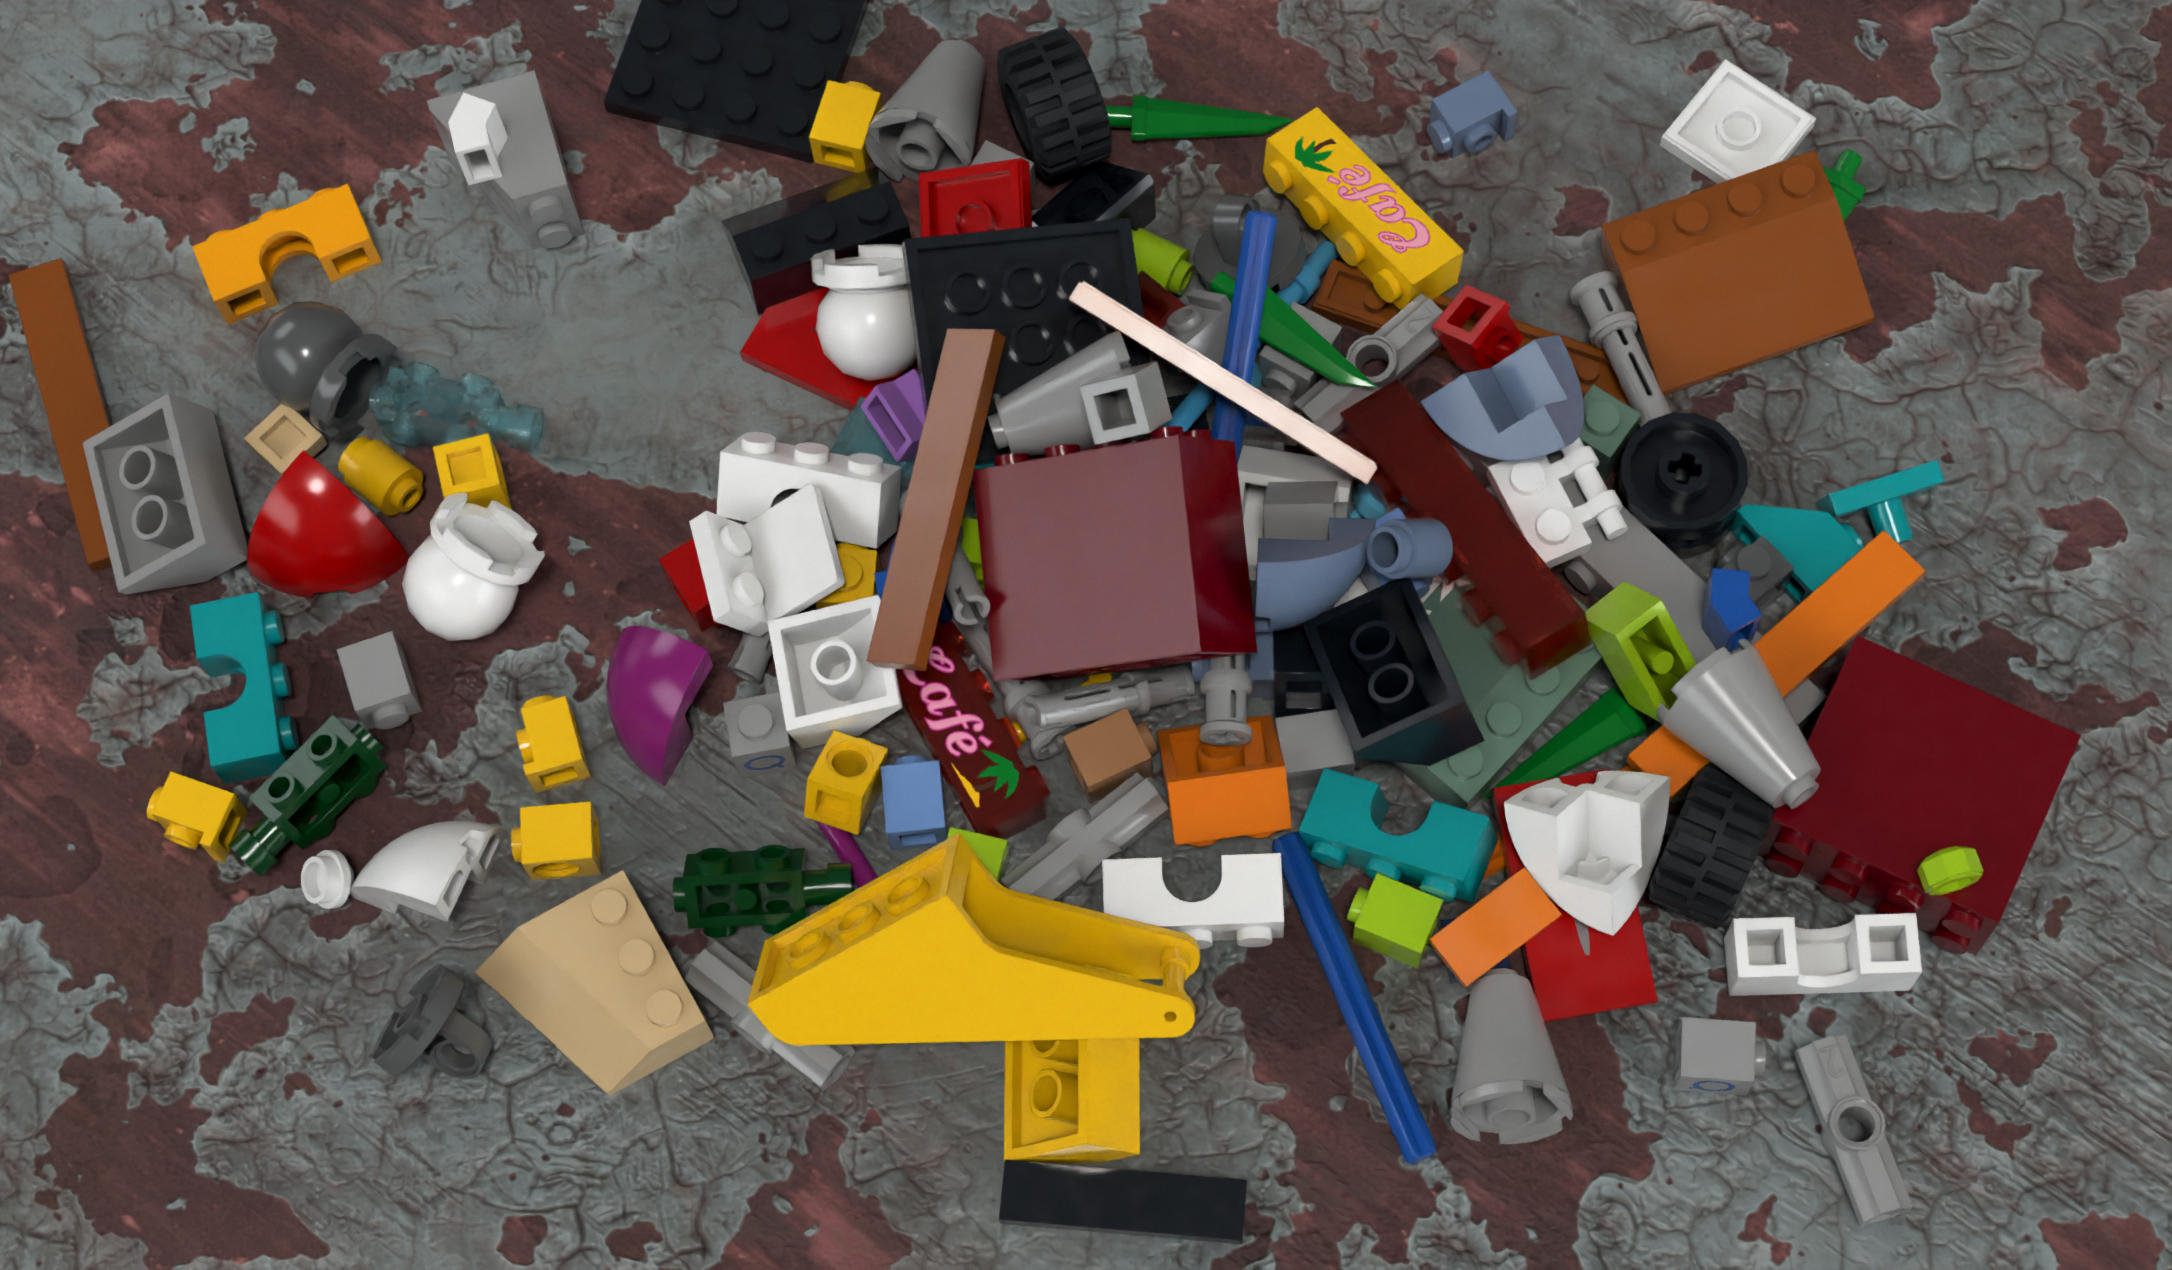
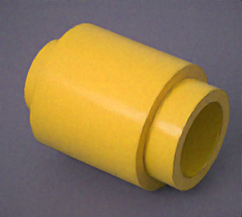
(381, 475)

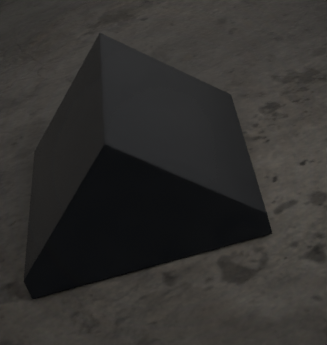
(1102, 193)

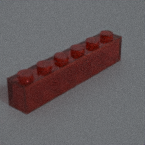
(1491, 559)

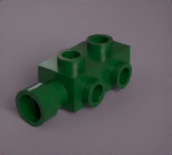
(308, 784)
(755, 888)

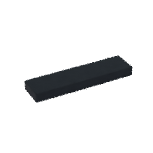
(1123, 1201)

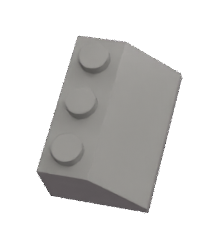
(165, 497)

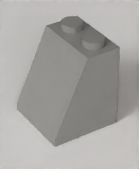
(535, 184)

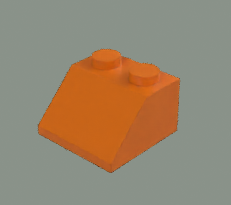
(1224, 789)

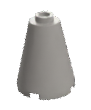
(931, 115)
(1051, 405)
(1743, 726)
(1507, 1065)

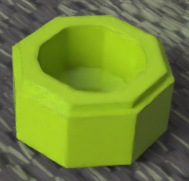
(1950, 870)

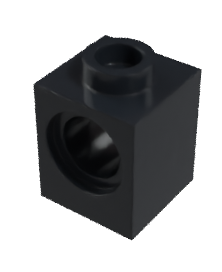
(1297, 676)

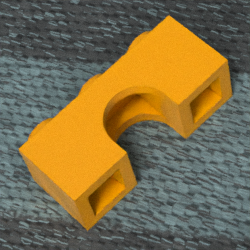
(243, 260)

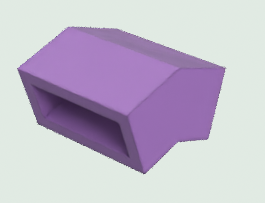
(897, 414)

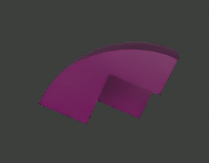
(648, 693)

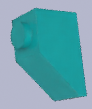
(1806, 538)

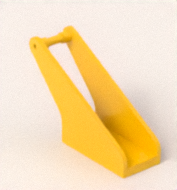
(964, 959)

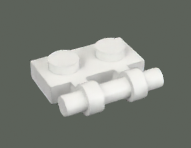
(1541, 509)

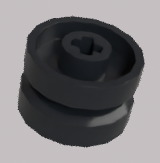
(1683, 481)

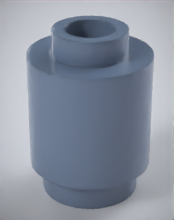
(1410, 548)

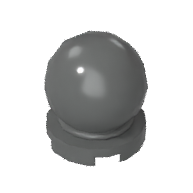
(322, 365)

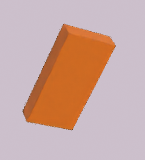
(1494, 927)

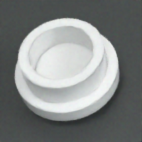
(327, 879)

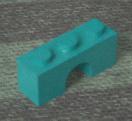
(253, 732)
(1441, 856)

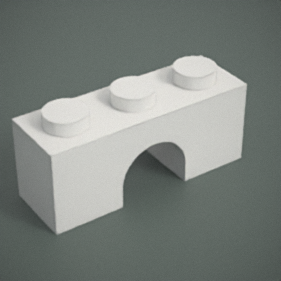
(856, 489)
(1242, 908)
(1860, 956)

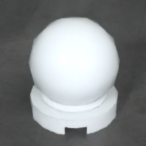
(866, 313)
(469, 568)

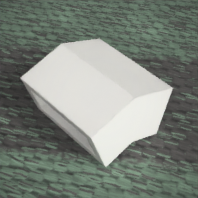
(477, 138)

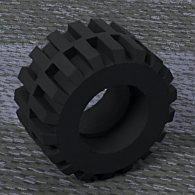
(1054, 103)
(1710, 848)

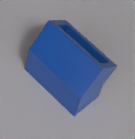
(1728, 609)

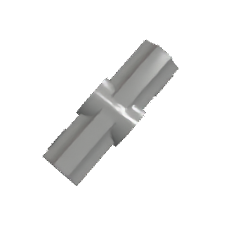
(1400, 342)
(1086, 838)
(726, 985)
(1864, 1166)

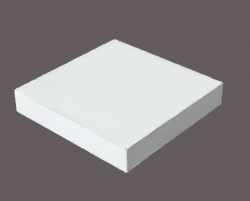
(1736, 126)

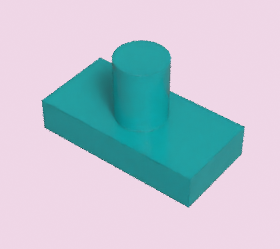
(1883, 499)

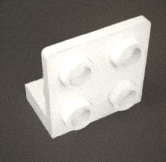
(770, 563)

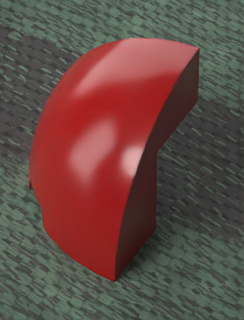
(319, 536)

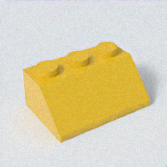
(1072, 1099)

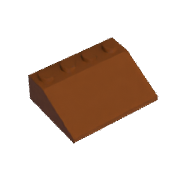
(1737, 272)

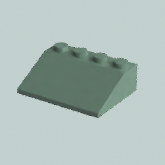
(1501, 697)

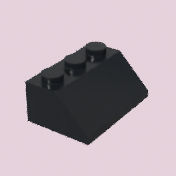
(781, 238)
(1392, 678)

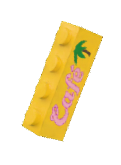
(1361, 210)

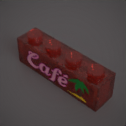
(970, 742)

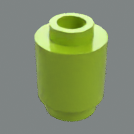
(1162, 260)

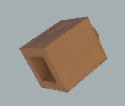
(1109, 753)

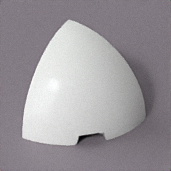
(1592, 841)
(429, 867)

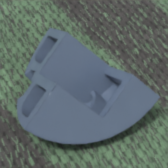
(1516, 407)
(1308, 576)

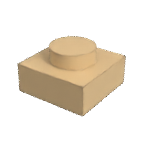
(283, 438)

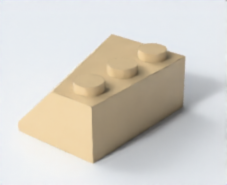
(599, 985)

